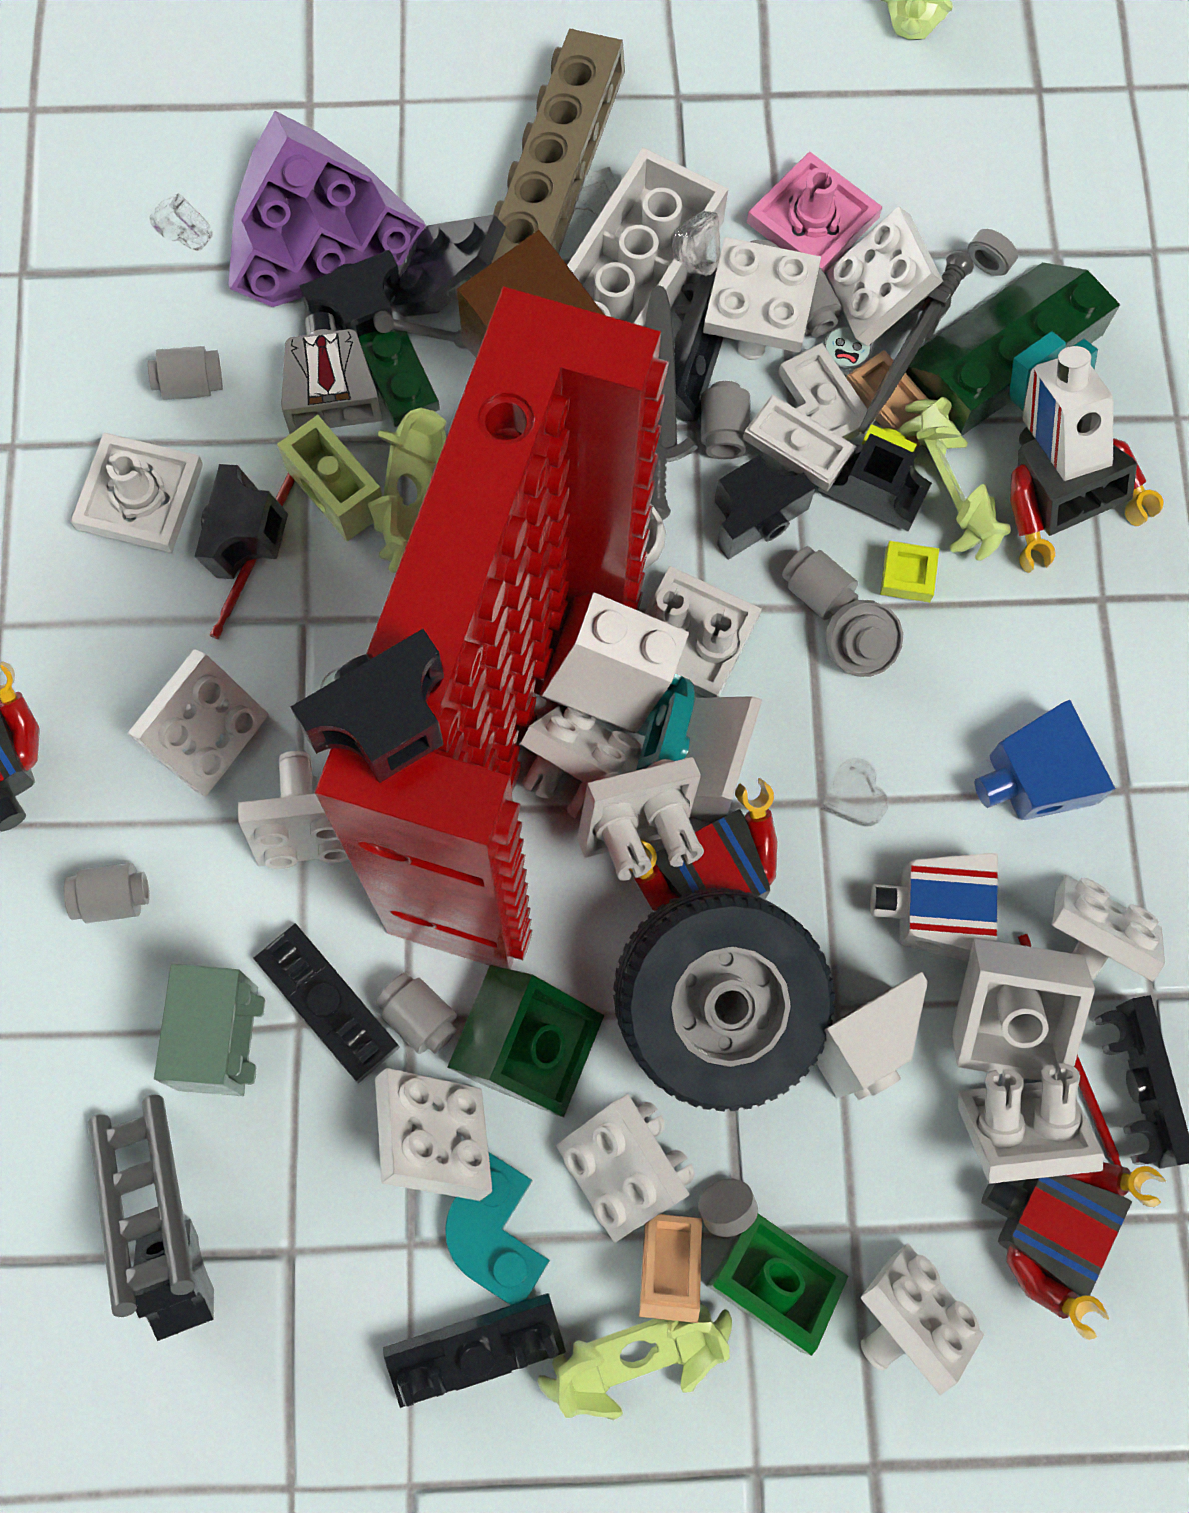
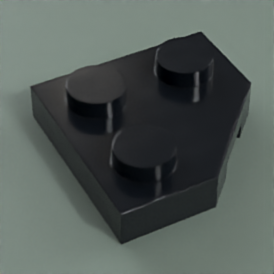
(445, 258)

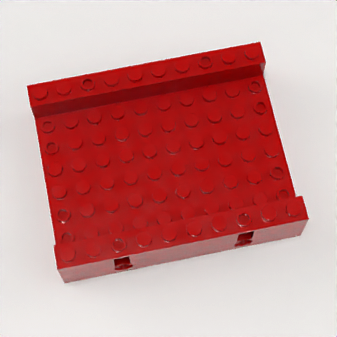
(525, 511)

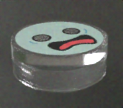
(846, 349)

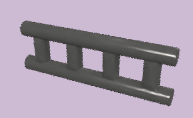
(167, 1216)

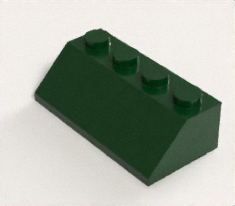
(976, 355)

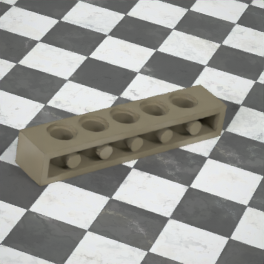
(561, 139)

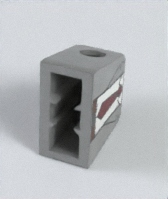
(327, 377)

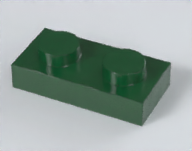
(397, 373)

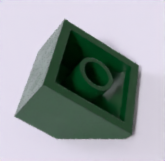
(526, 1039)

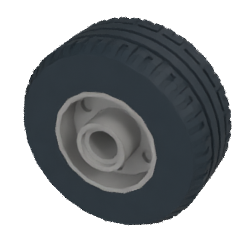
(752, 1040)

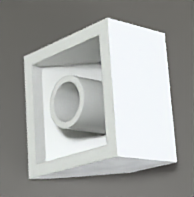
(613, 661)
(718, 743)
(873, 1041)

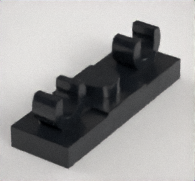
(694, 350)
(326, 1003)
(1149, 1082)
(474, 1350)

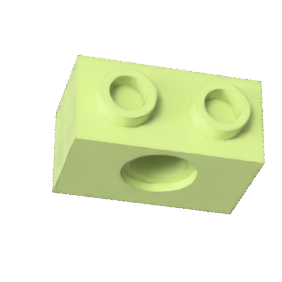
(330, 476)

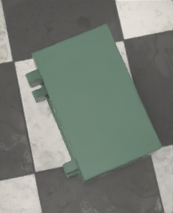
(208, 1030)

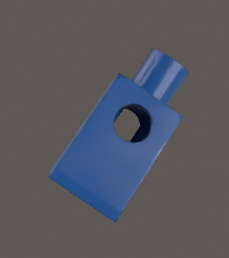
(1046, 768)

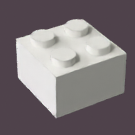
(1021, 1009)

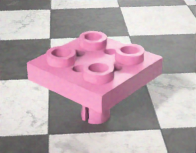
(822, 203)

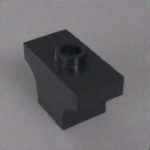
(354, 292)
(882, 482)
(758, 504)
(238, 524)
(378, 707)
(170, 1312)

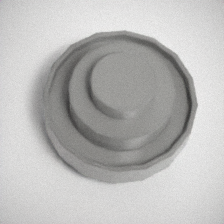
(864, 638)

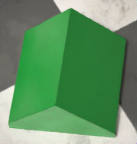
(780, 1284)

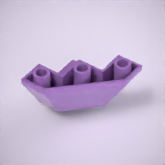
(309, 212)

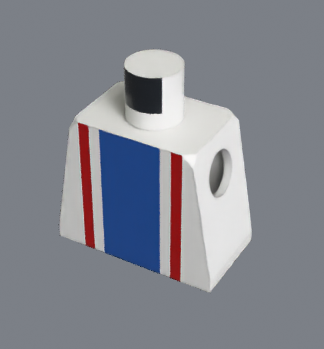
(1071, 413)
(943, 903)

